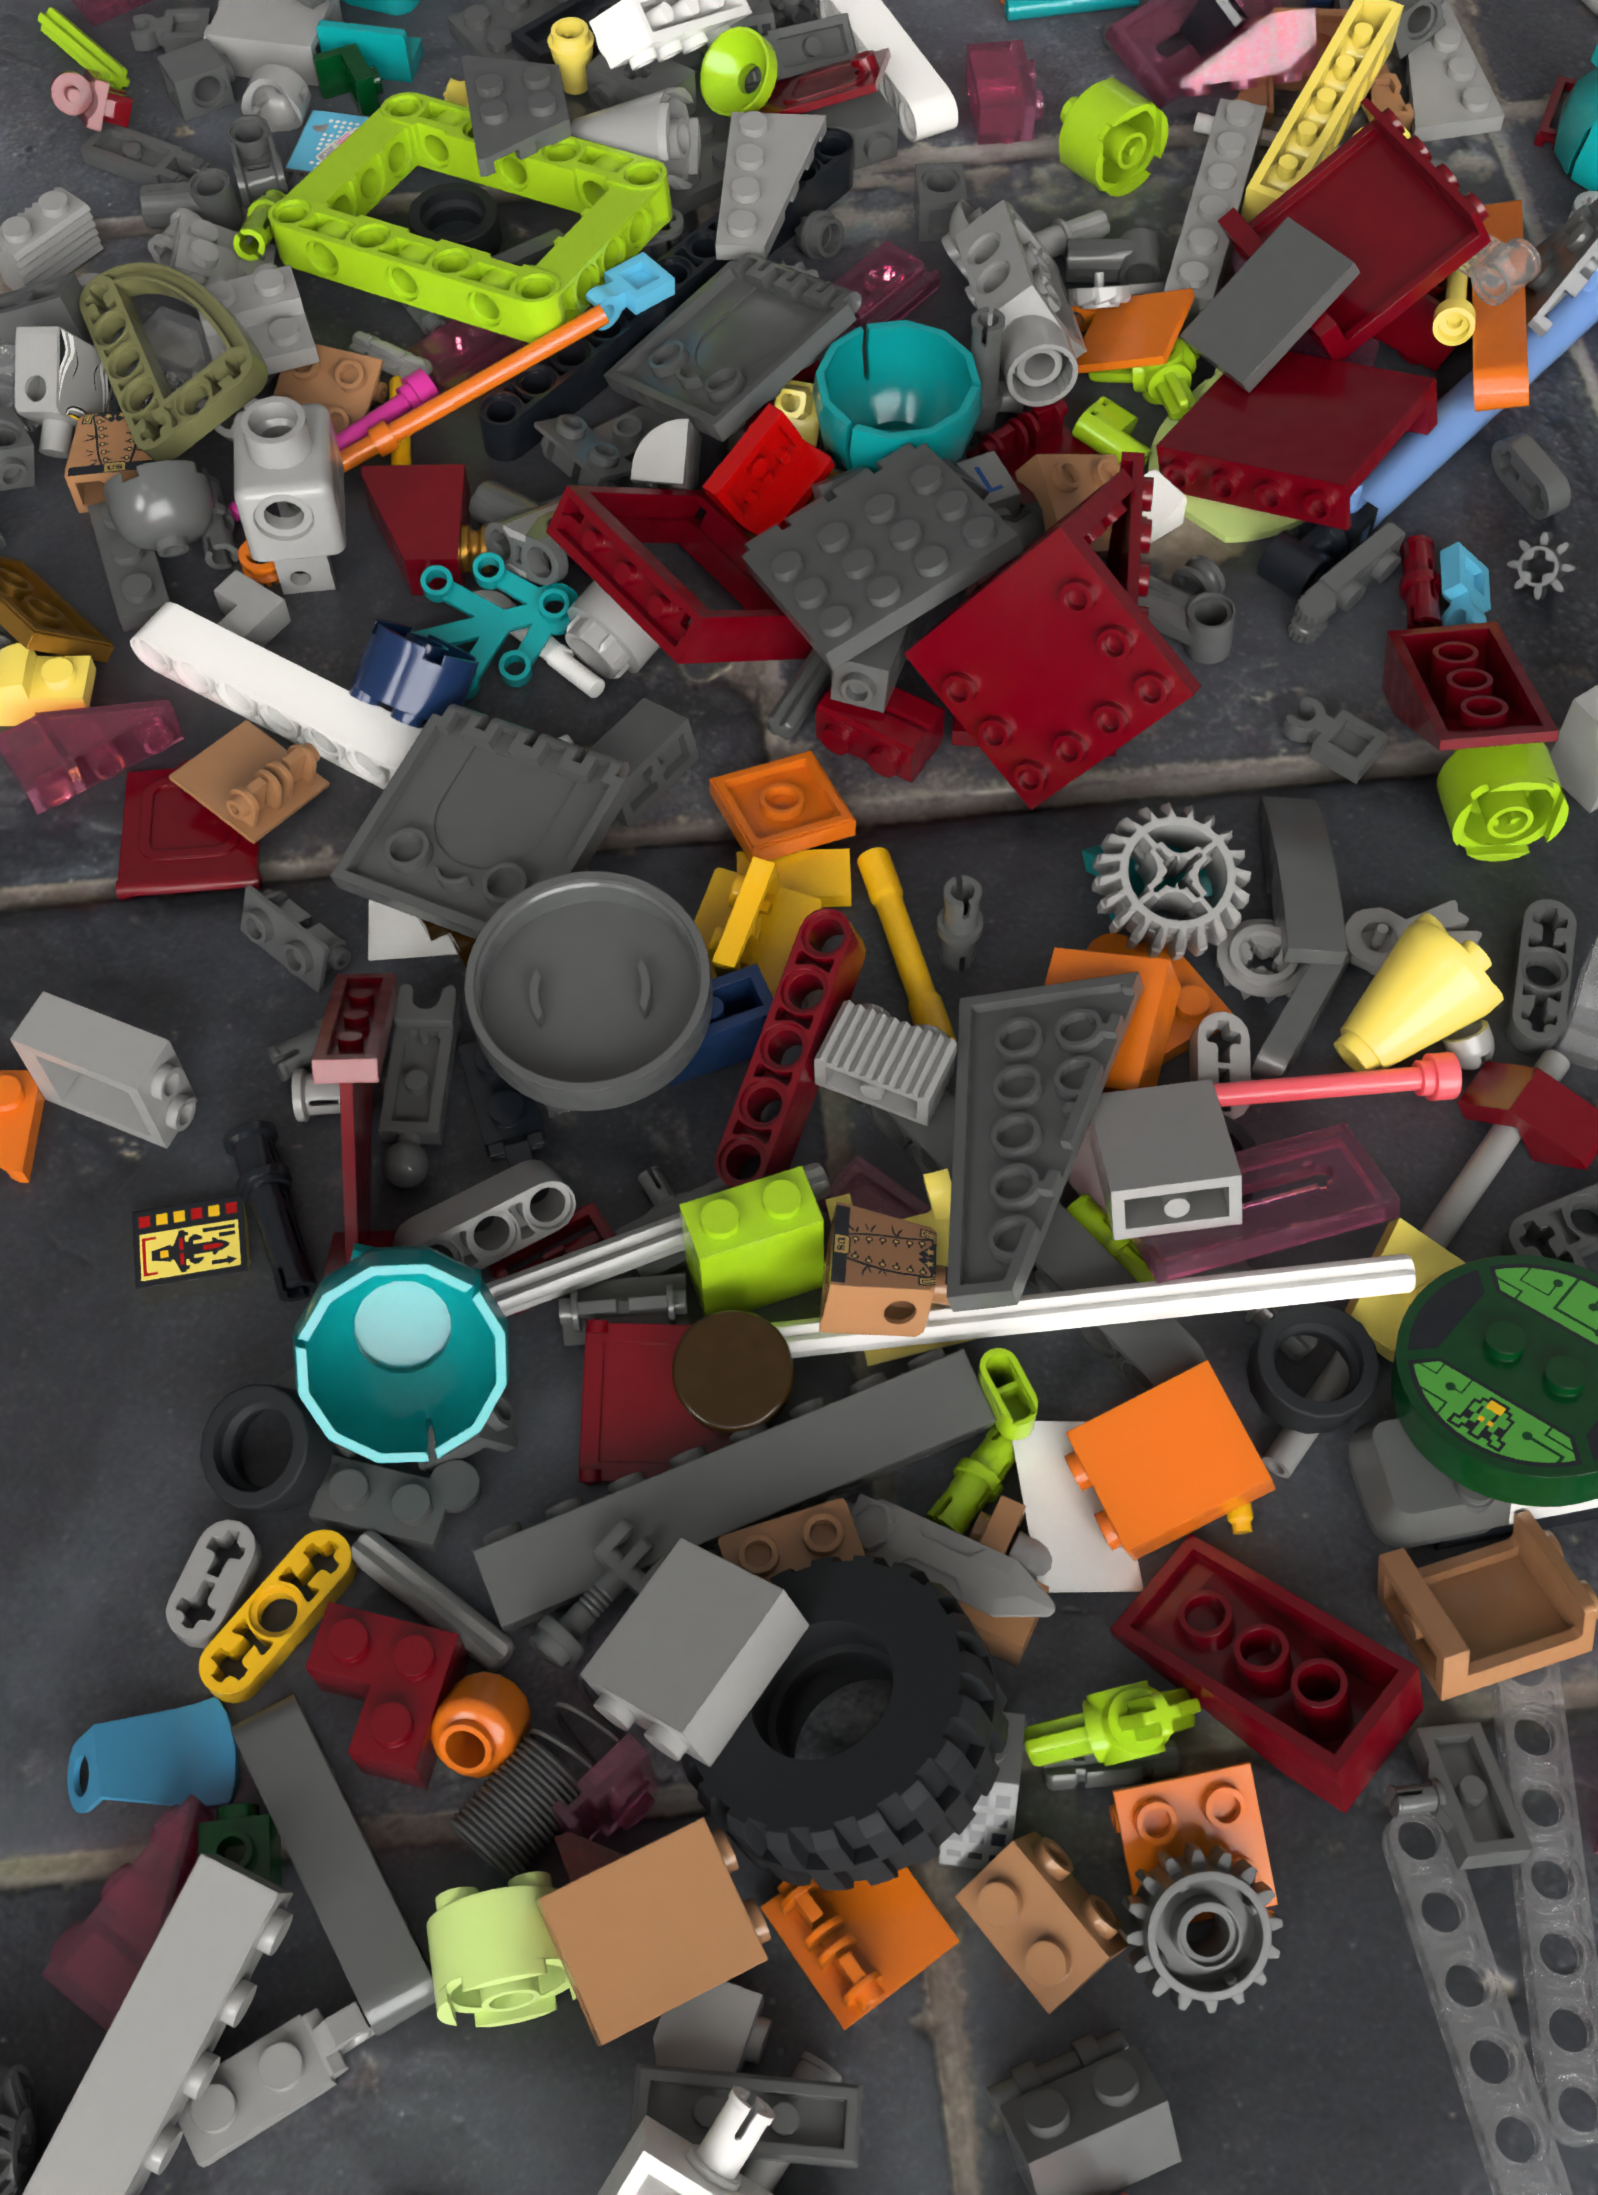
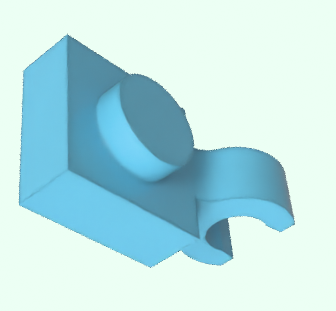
(634, 285)
(1464, 586)

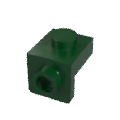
(345, 72)

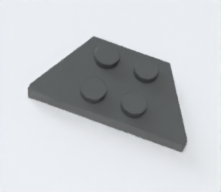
(514, 108)
(1566, 266)

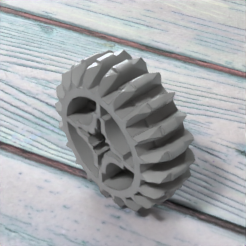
(1146, 844)

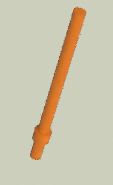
(384, 437)

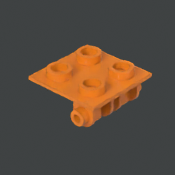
(1196, 1808)
(860, 1940)

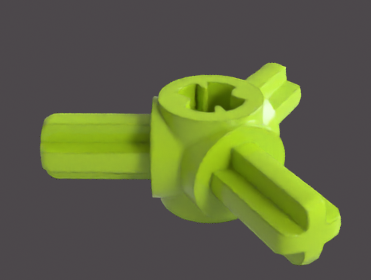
(1163, 383)
(1113, 1726)

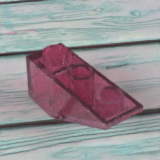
(1264, 46)
(80, 747)
(103, 1955)

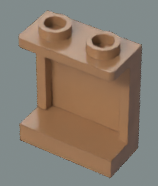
(1489, 1609)
(654, 1929)

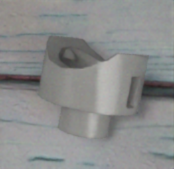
(278, 97)

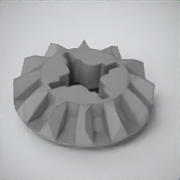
(1264, 941)

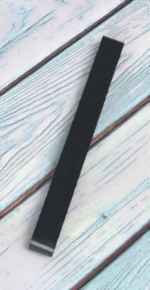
(576, 373)

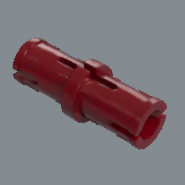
(1420, 583)

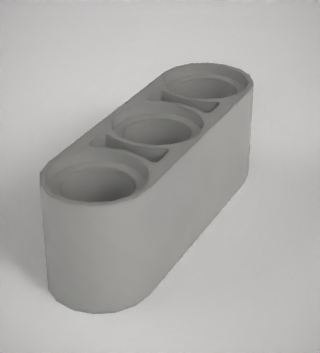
(515, 1220)

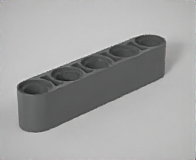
(336, 1864)

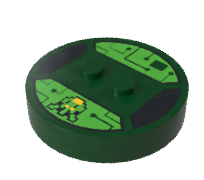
(1504, 1378)

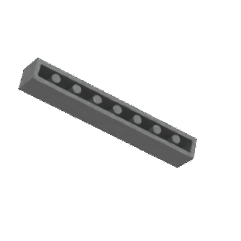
(747, 1483)

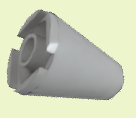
(650, 127)

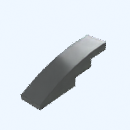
(1302, 881)

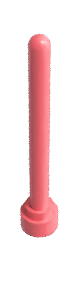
(1434, 1076)

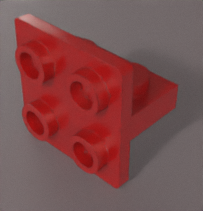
(767, 474)

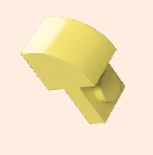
(42, 683)

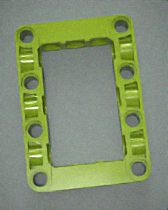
(327, 234)

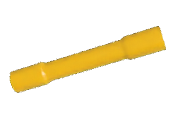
(887, 897)

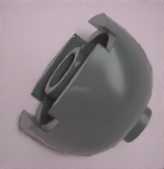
(162, 506)

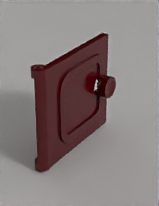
(829, 84)
(178, 843)
(631, 1405)

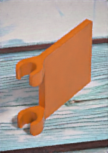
(1134, 333)

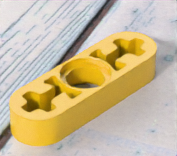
(281, 1644)

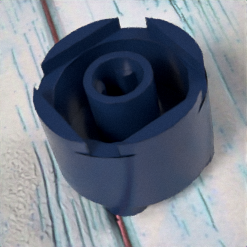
(412, 673)

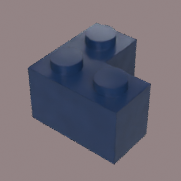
(736, 1022)

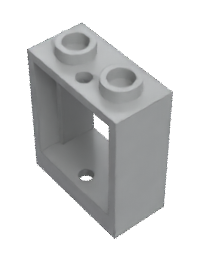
(105, 1069)

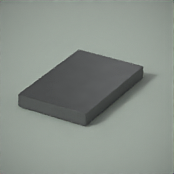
(1269, 304)

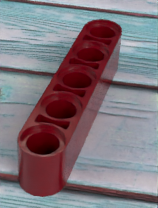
(786, 1027)

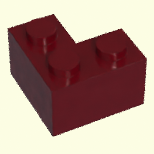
(400, 1675)

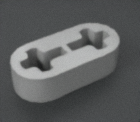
(1235, 1061)
(201, 1577)

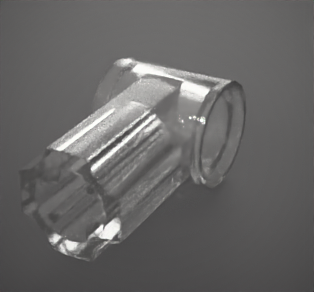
(1502, 269)

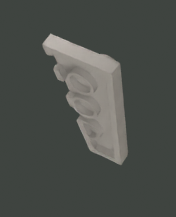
(1449, 87)
(762, 177)

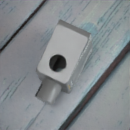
(57, 384)

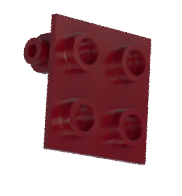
(1031, 435)

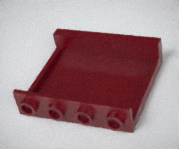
(1384, 212)
(1297, 437)

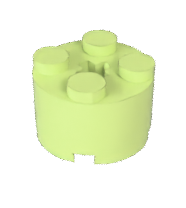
(495, 1953)

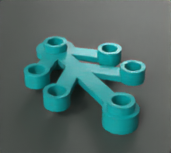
(492, 624)

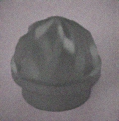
(819, 235)

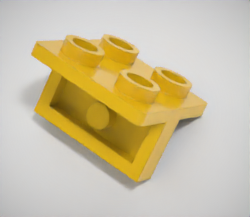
(751, 920)

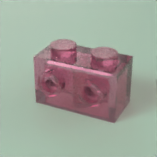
(1002, 92)

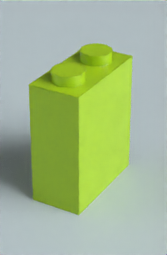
(754, 1243)

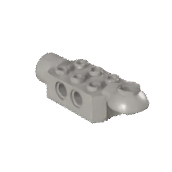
(1018, 277)

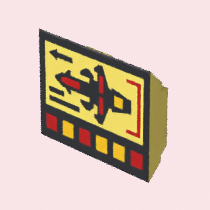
(190, 1241)

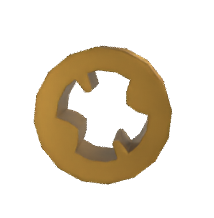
(472, 546)

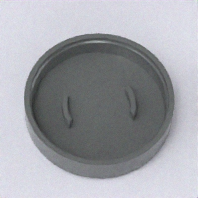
(589, 990)

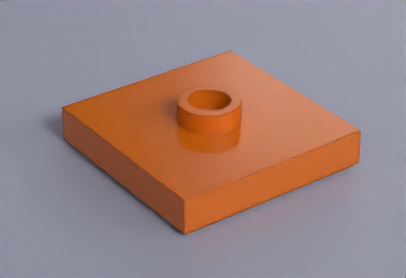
(782, 807)

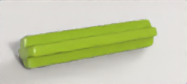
(82, 47)

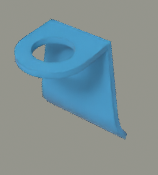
(158, 1758)

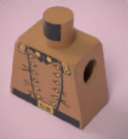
(100, 451)
(879, 1275)

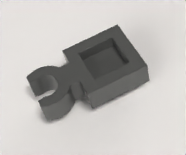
(173, 31)
(1339, 743)

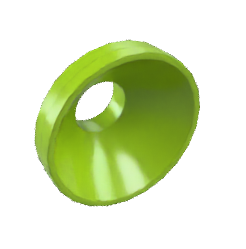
(727, 66)

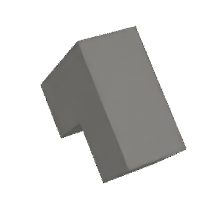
(251, 609)

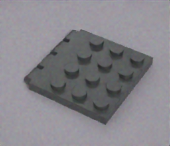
(734, 344)
(879, 552)
(480, 819)

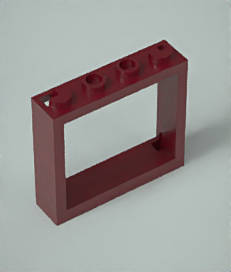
(605, 537)

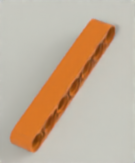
(1501, 329)

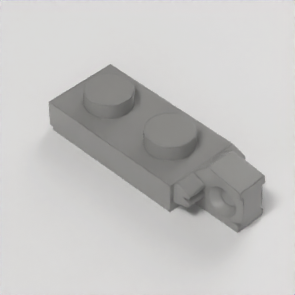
(271, 2080)

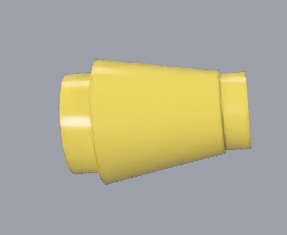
(572, 50)

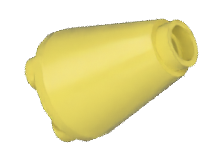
(1417, 997)

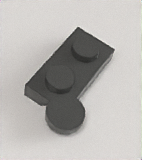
(393, 1502)

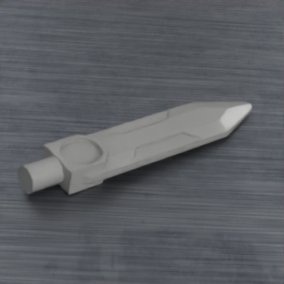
(963, 1566)

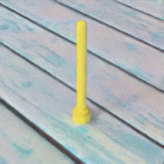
(1454, 317)

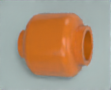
(480, 1724)

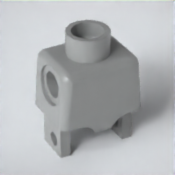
(292, 459)

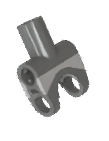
(519, 532)

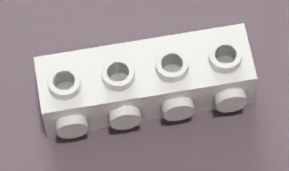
(659, 29)

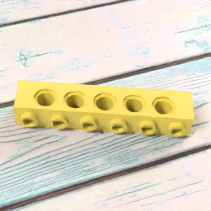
(1326, 101)

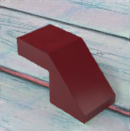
(1549, 1116)

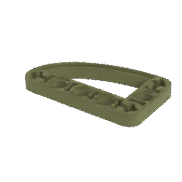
(237, 371)

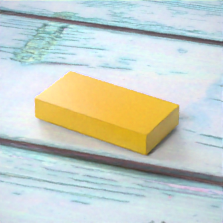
(813, 872)

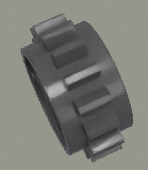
(1231, 1953)

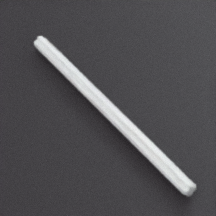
(1130, 1304)

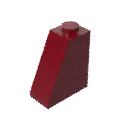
(420, 517)

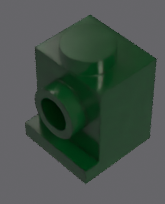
(244, 1825)

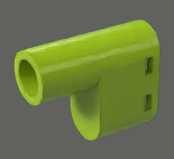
(1109, 430)
(1008, 1393)

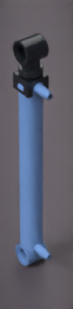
(1300, 560)

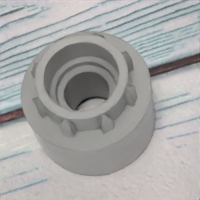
(606, 635)

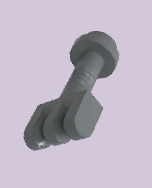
(561, 1638)

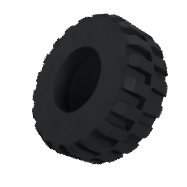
(908, 1777)

